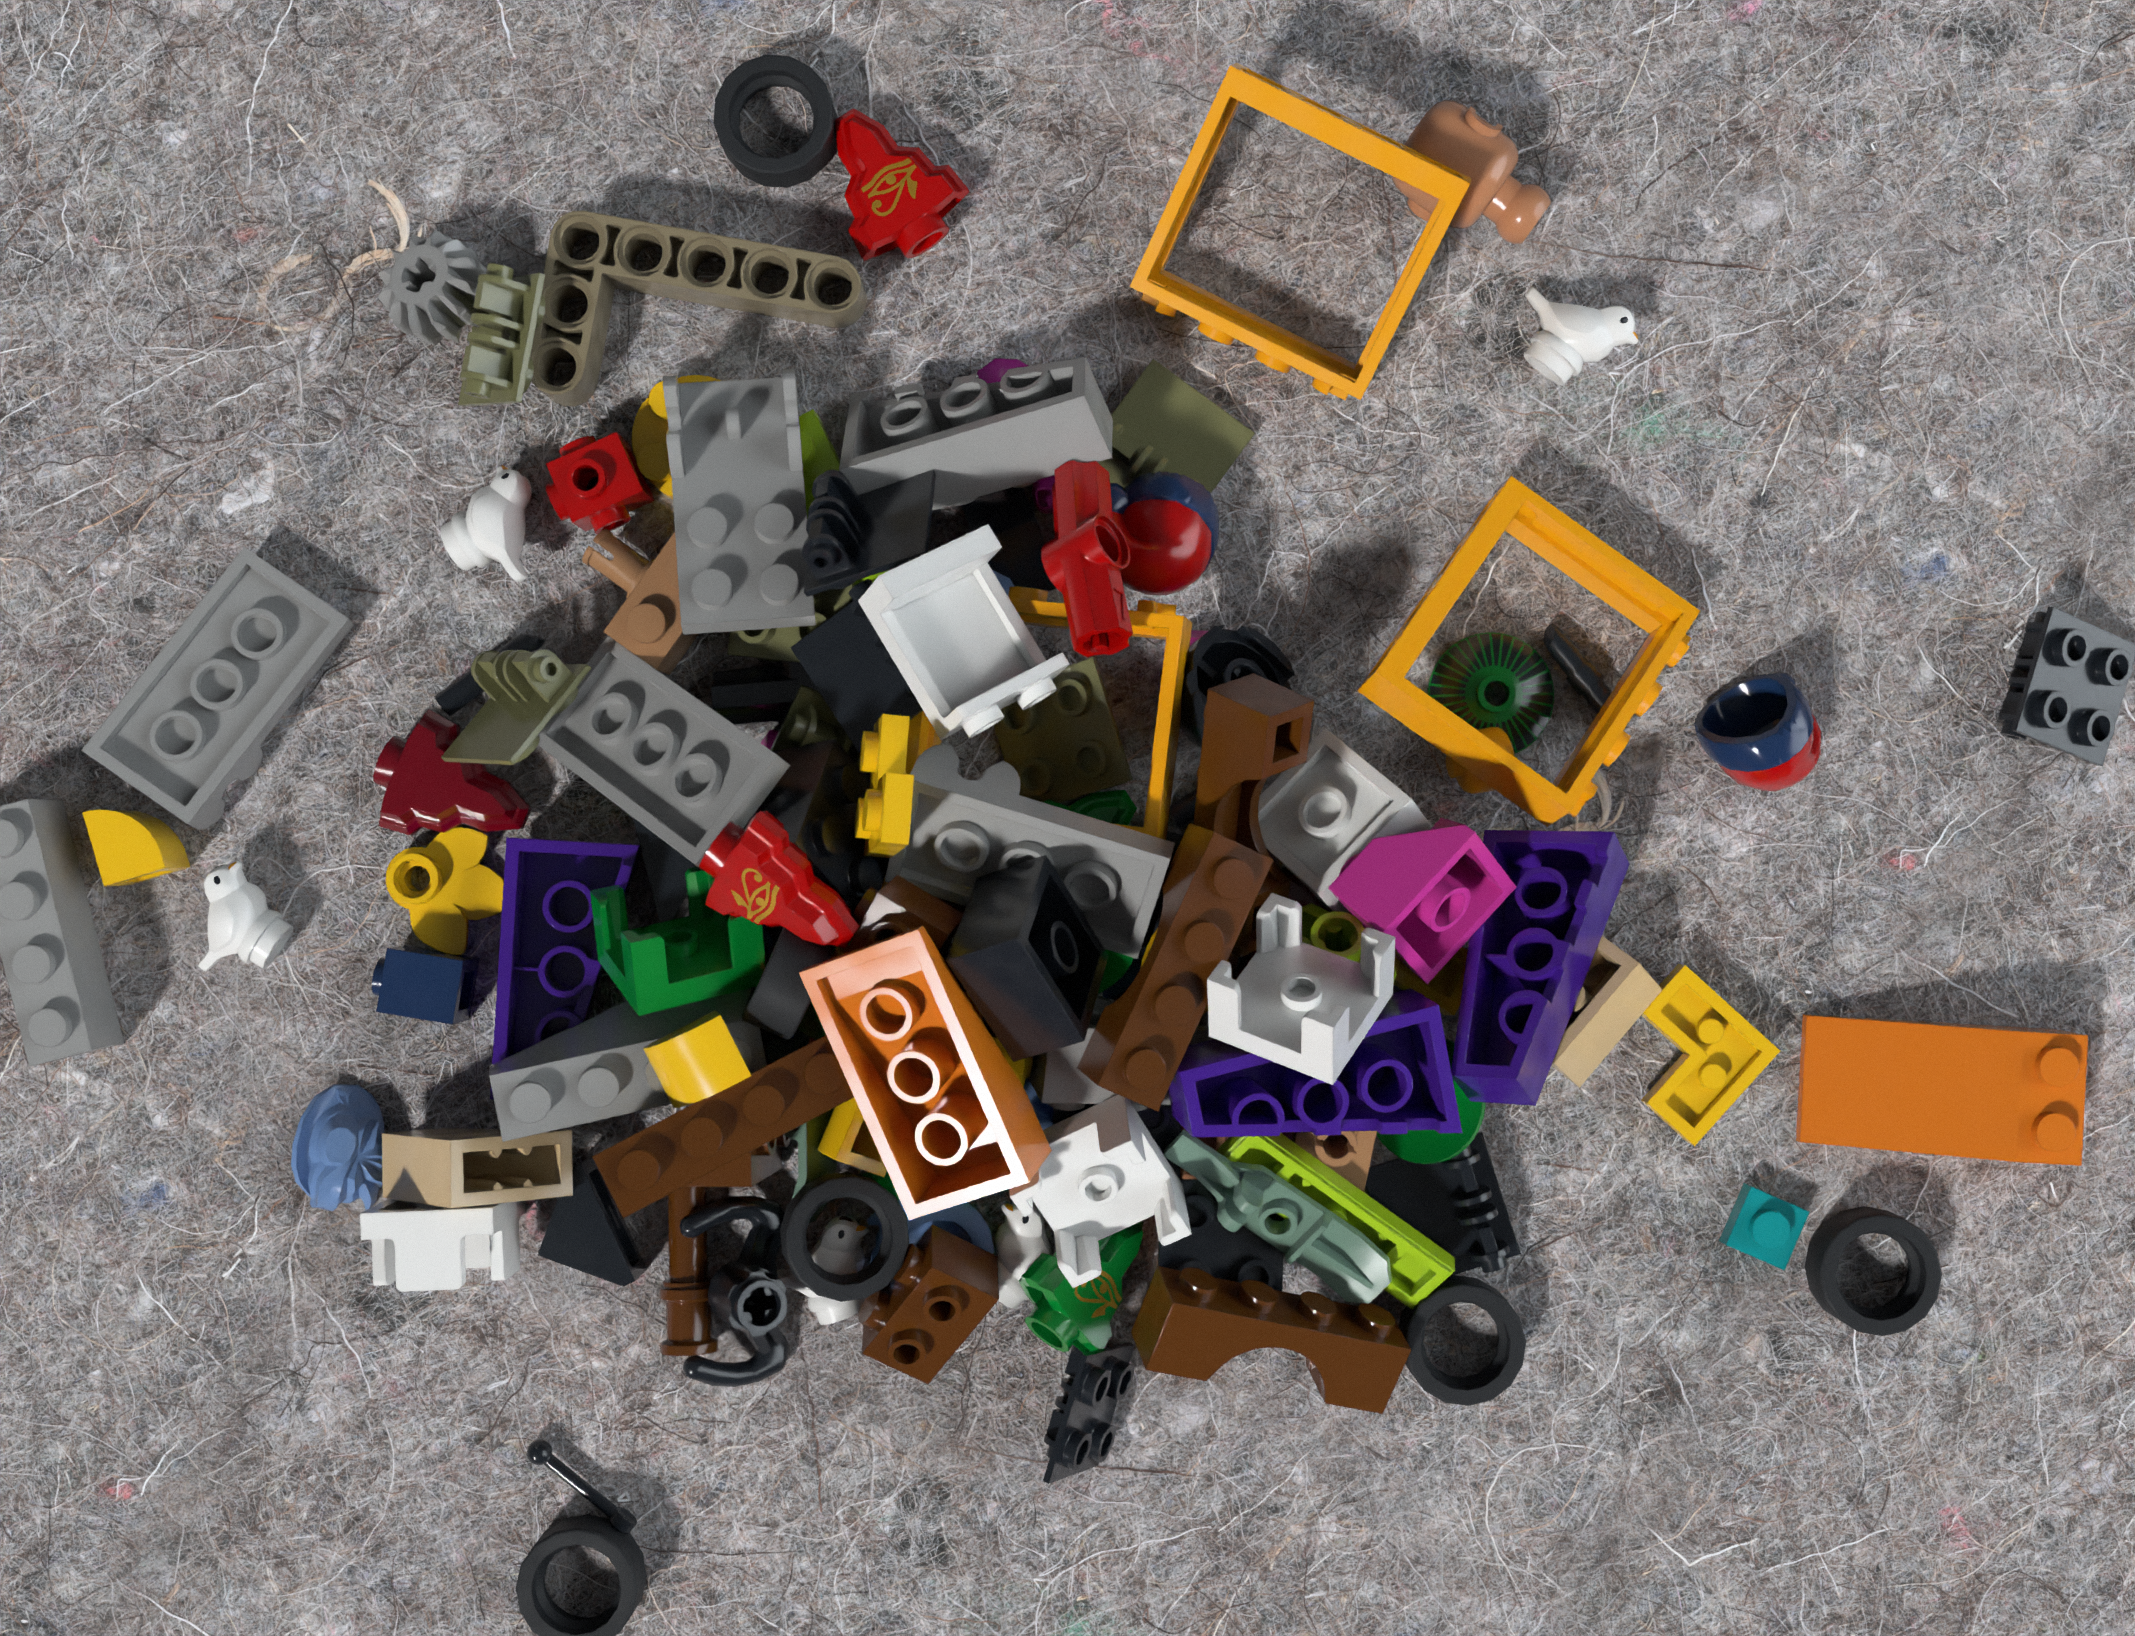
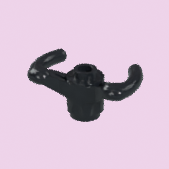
(744, 1291)

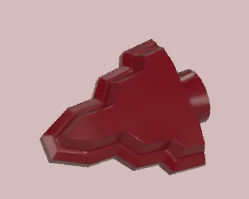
(441, 793)

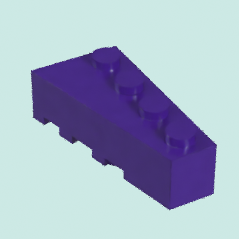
(549, 937)
(1532, 958)
(1388, 1086)

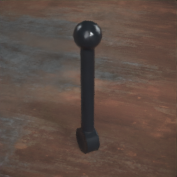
(540, 1453)

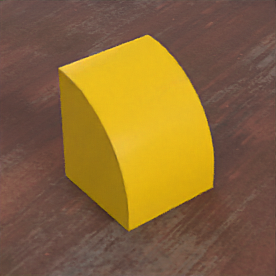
(133, 846)
(697, 1060)
(850, 1141)

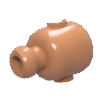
(1487, 156)

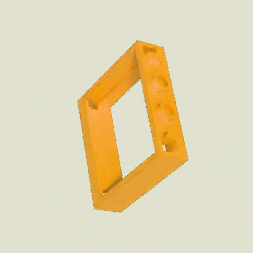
(1227, 321)
(1594, 567)
(1149, 621)

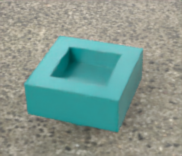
(1764, 1226)

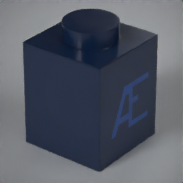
(425, 984)

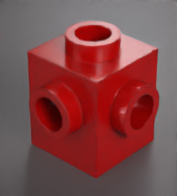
(618, 489)

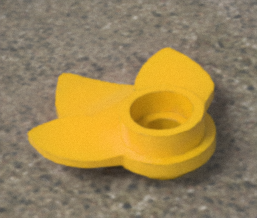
(456, 891)

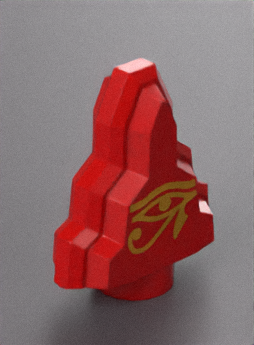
(893, 190)
(773, 883)

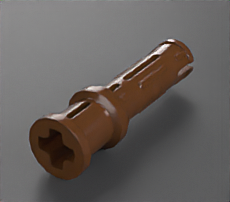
(688, 1282)

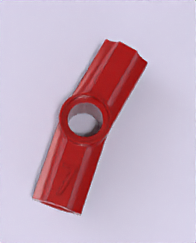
(1088, 559)

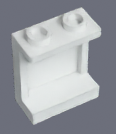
(959, 636)

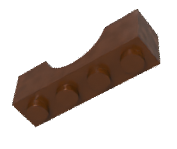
(1248, 736)
(1202, 915)
(723, 1127)
(1201, 1322)

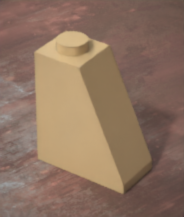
(475, 1166)

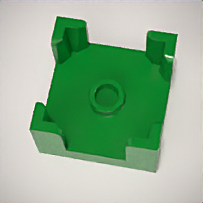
(680, 957)

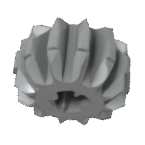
(432, 287)

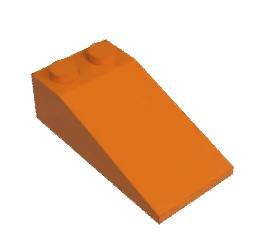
(926, 1074)
(1943, 1088)

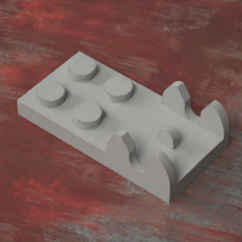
(738, 503)
(218, 690)
(660, 752)
(985, 826)

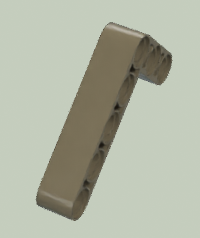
(672, 278)

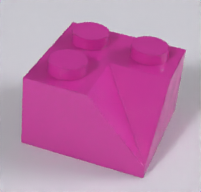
(1425, 891)

